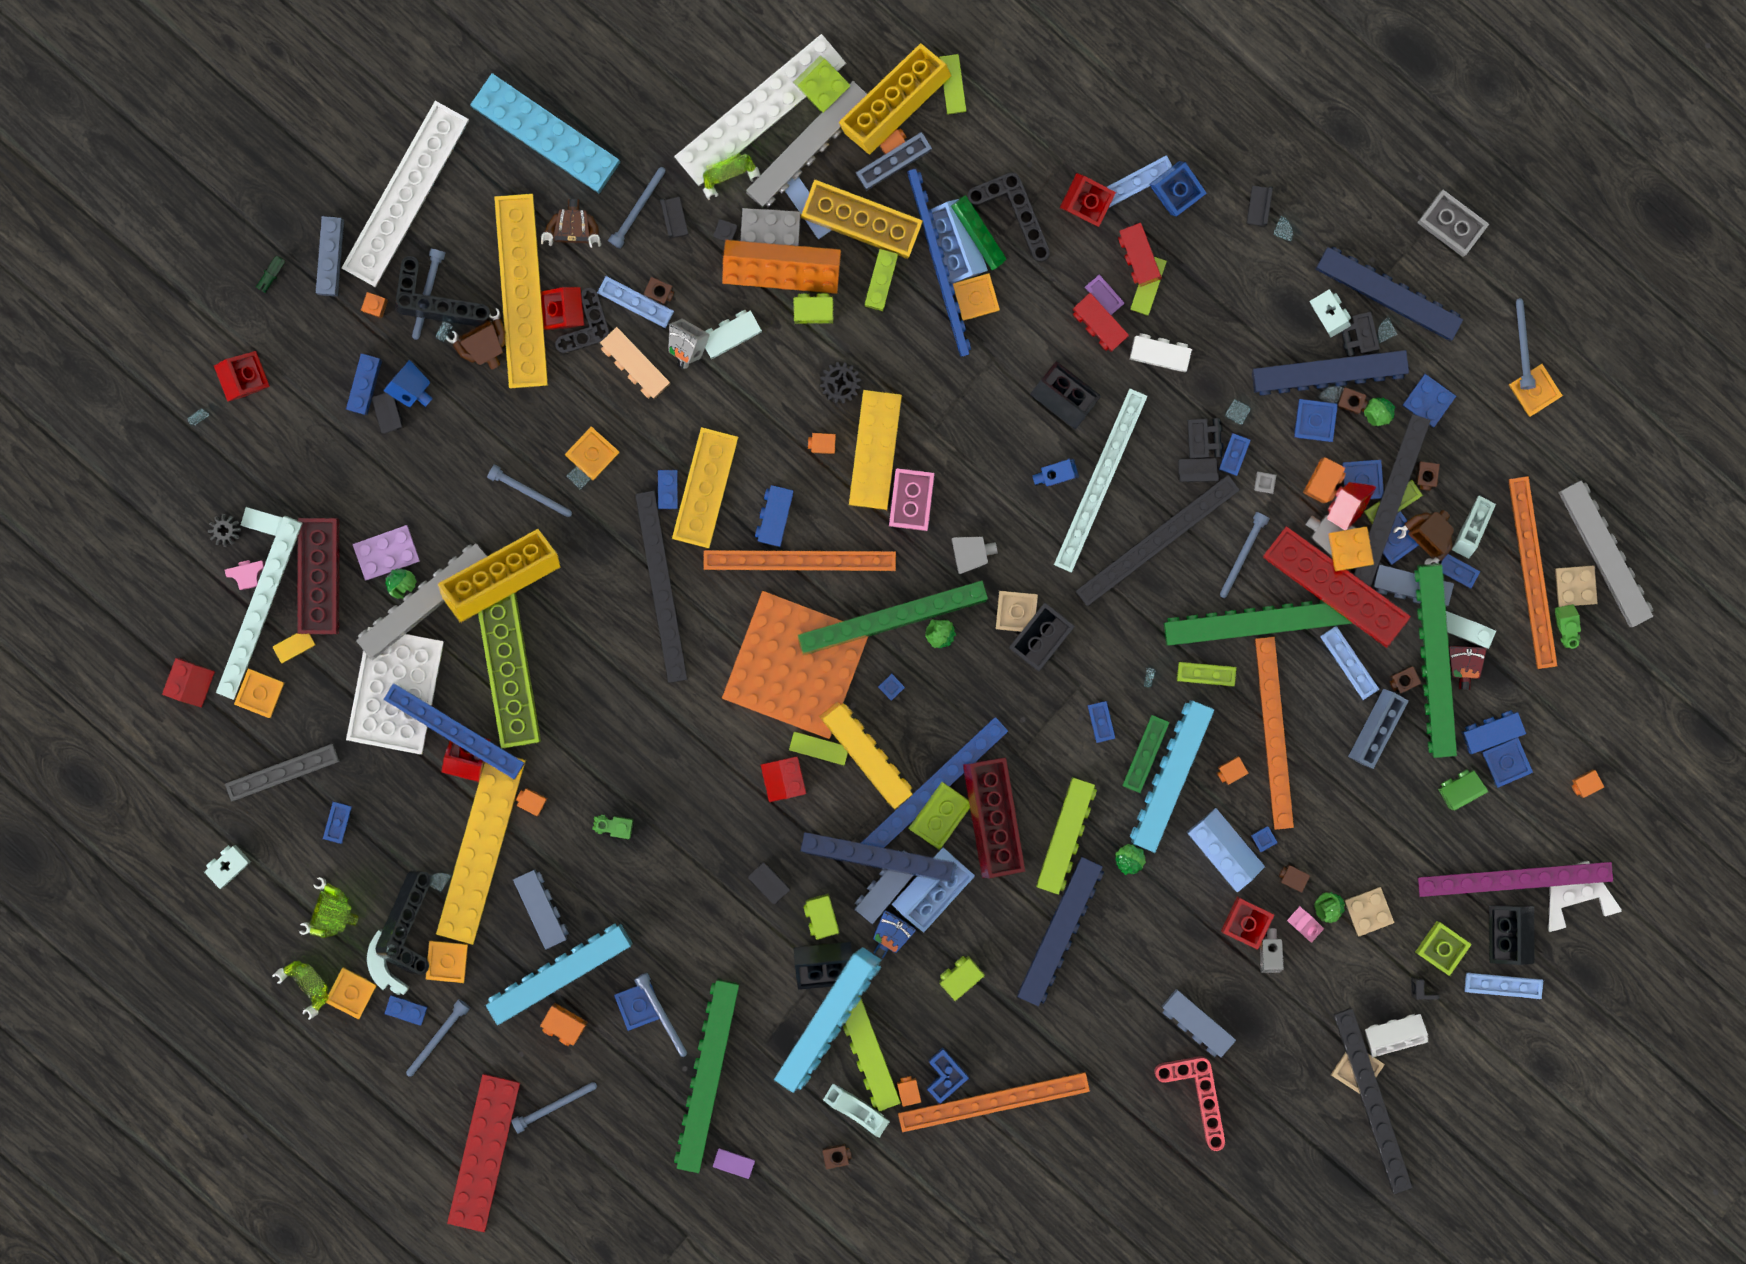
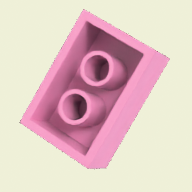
(911, 499)

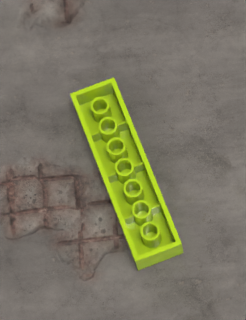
(509, 673)

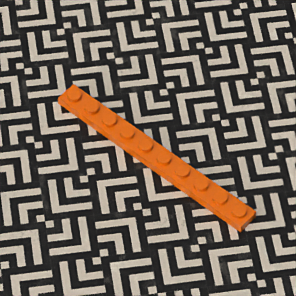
(800, 560)
(1532, 572)
(1274, 733)
(993, 1102)

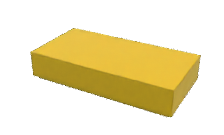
(293, 646)

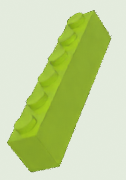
(1065, 836)
(870, 1059)

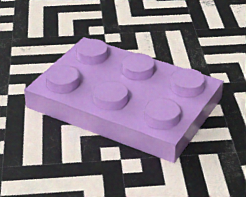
(386, 552)

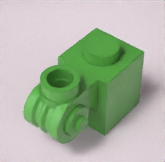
(1569, 625)
(618, 827)

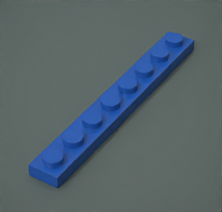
(454, 731)

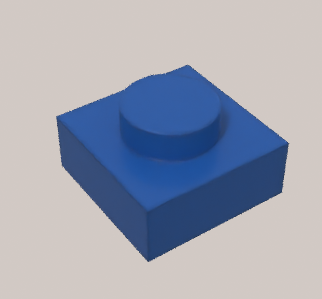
(891, 687)
(1264, 839)

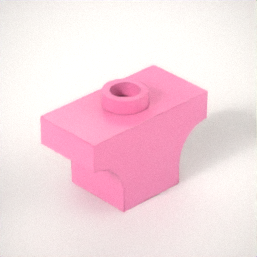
(246, 573)
(1305, 924)

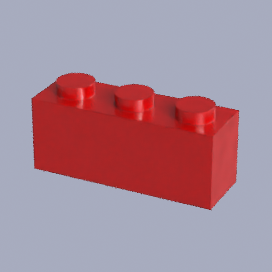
(1139, 255)
(1099, 323)

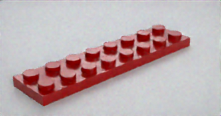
(1336, 588)
(483, 1153)

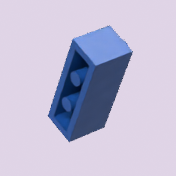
(364, 384)
(774, 515)
(1493, 732)

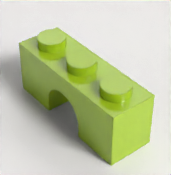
(881, 280)

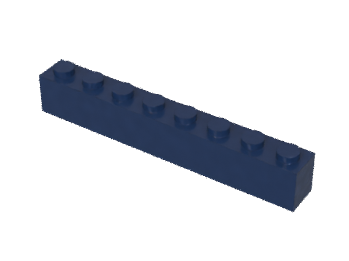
(1389, 294)
(1330, 371)
(878, 857)
(1059, 931)

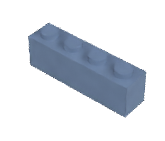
(893, 161)
(329, 256)
(1402, 584)
(1378, 728)
(881, 894)
(540, 908)
(1198, 1023)

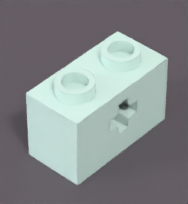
(1333, 323)
(237, 860)

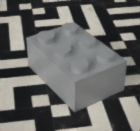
(1452, 223)
(770, 226)

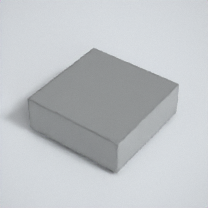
(1265, 482)

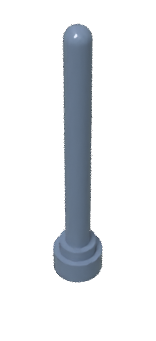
(618, 237)
(436, 258)
(1527, 379)
(497, 474)
(1260, 521)
(644, 983)
(459, 1009)
(521, 1123)

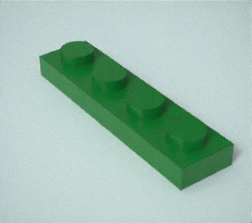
(978, 232)
(1145, 754)

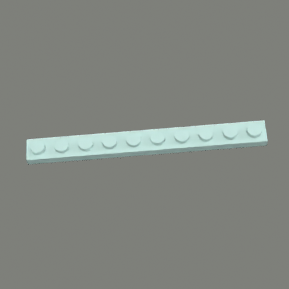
(1100, 480)
(259, 607)

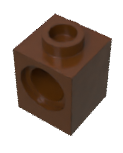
(651, 287)
(1344, 397)
(1433, 468)
(1412, 676)
(1293, 878)
(830, 1162)

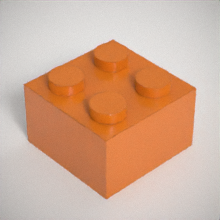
(1324, 480)
(563, 1024)

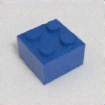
(1177, 188)

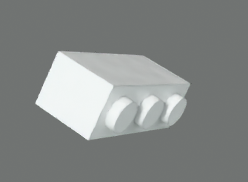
(1160, 353)
(1396, 1035)

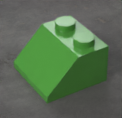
(1462, 789)

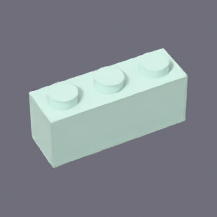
(731, 333)

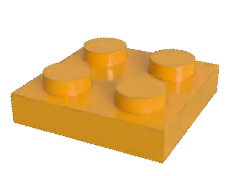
(976, 297)
(1539, 397)
(592, 453)
(1351, 548)
(259, 693)
(447, 961)
(351, 993)

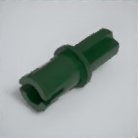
(271, 273)

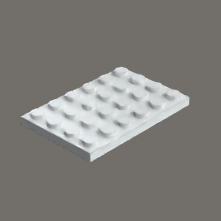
(413, 666)

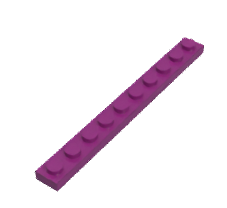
(1515, 879)

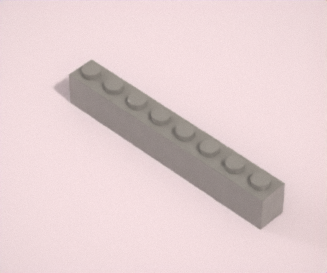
(804, 148)
(1606, 554)
(415, 606)

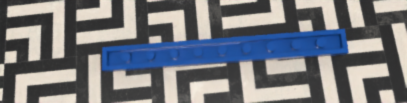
(937, 254)
(947, 774)

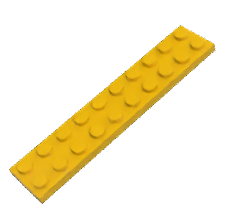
(521, 291)
(478, 854)

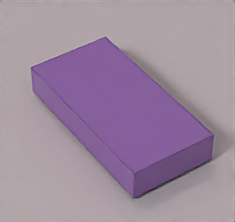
(1104, 294)
(733, 1163)

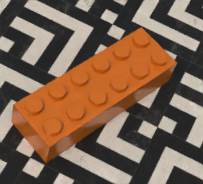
(781, 266)

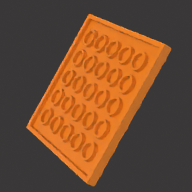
(775, 675)

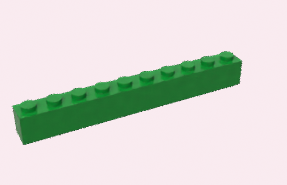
(892, 618)
(1251, 622)
(1436, 658)
(707, 1076)

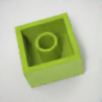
(821, 84)
(813, 309)
(822, 916)
(1443, 948)
(961, 977)

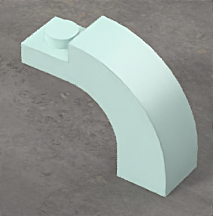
(380, 972)
(856, 1109)

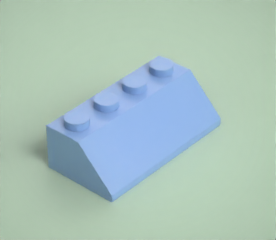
(959, 249)
(1226, 850)
(928, 897)

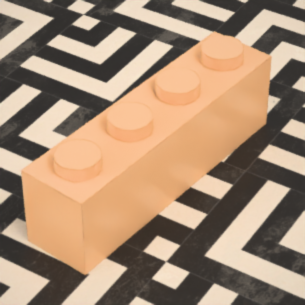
(635, 363)

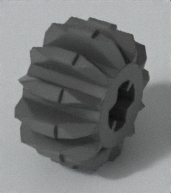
(220, 536)

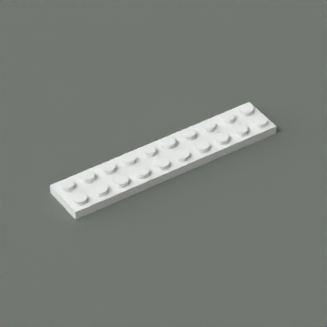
(755, 112)
(405, 194)

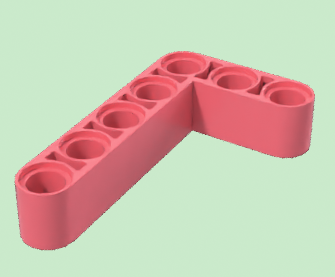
(1203, 1094)

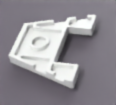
(1572, 894)

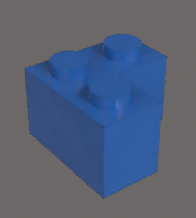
(950, 1077)

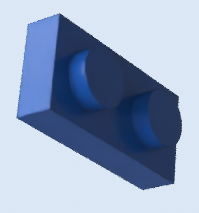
(1234, 454)
(667, 489)
(1459, 571)
(1101, 721)
(337, 822)
(406, 1010)

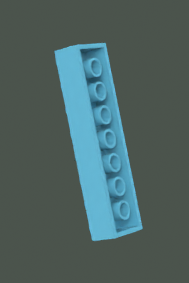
(545, 133)
(1172, 775)
(559, 974)
(828, 1019)

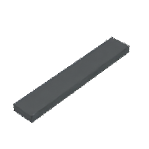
(282, 772)

